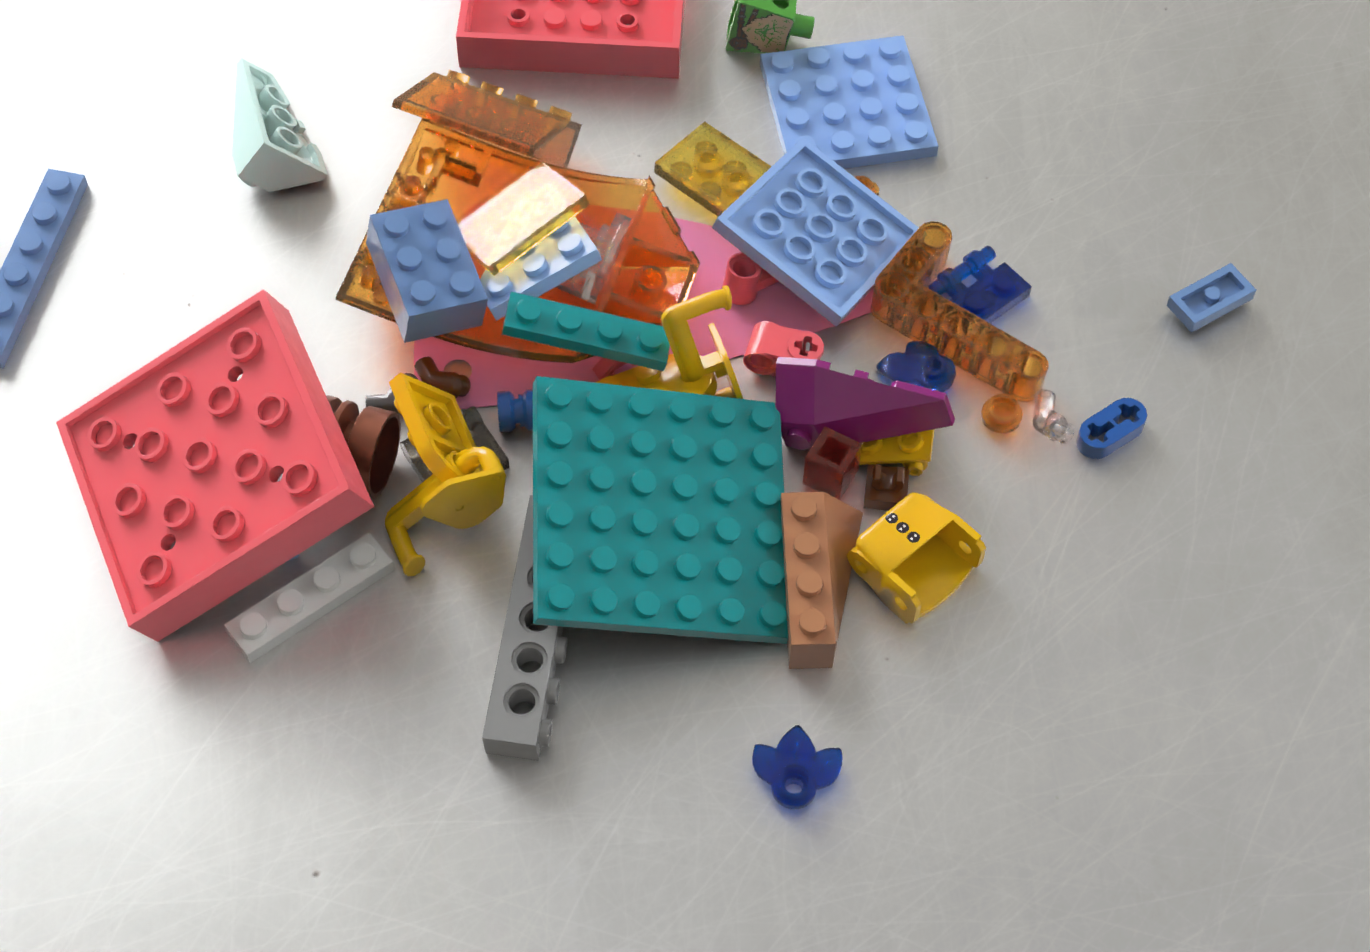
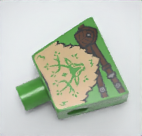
(765, 25)

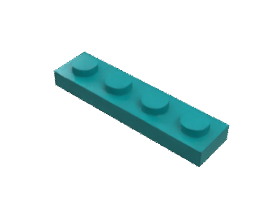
(586, 331)

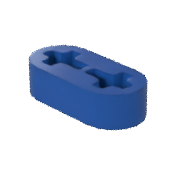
(1116, 434)

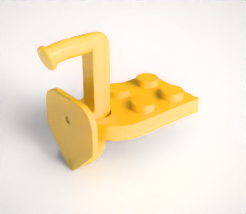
(685, 368)
(465, 478)

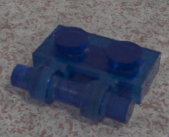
(992, 293)

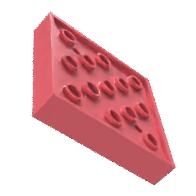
(572, 36)
(212, 466)

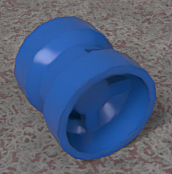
(515, 411)

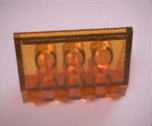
(493, 117)

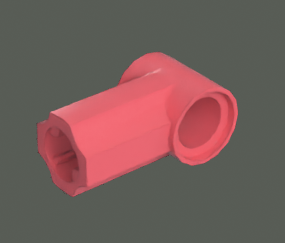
(745, 279)

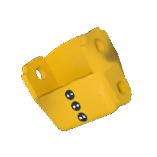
(916, 556)

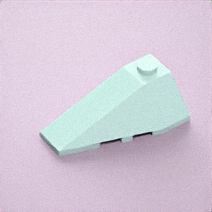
(267, 138)

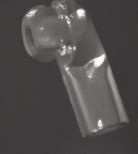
(1048, 421)

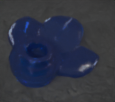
(919, 366)
(796, 763)

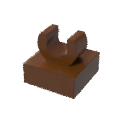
(885, 486)

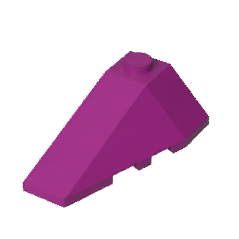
(853, 405)

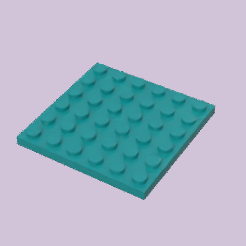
(657, 512)

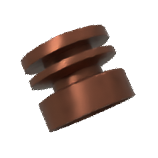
(372, 440)

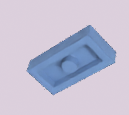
(1211, 297)

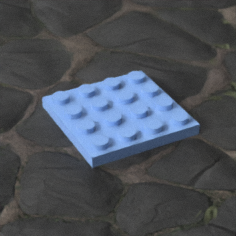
(850, 101)
(816, 230)

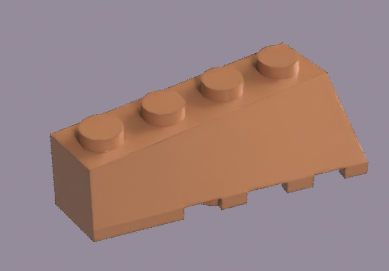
(817, 573)

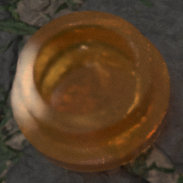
(1001, 413)

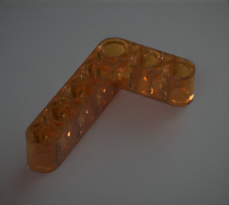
(911, 308)

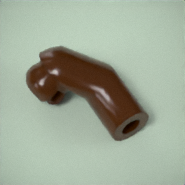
(447, 381)

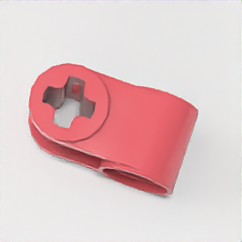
(774, 341)

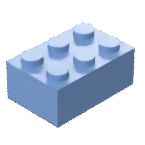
(426, 270)

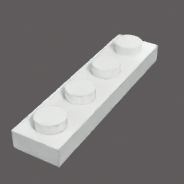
(309, 597)

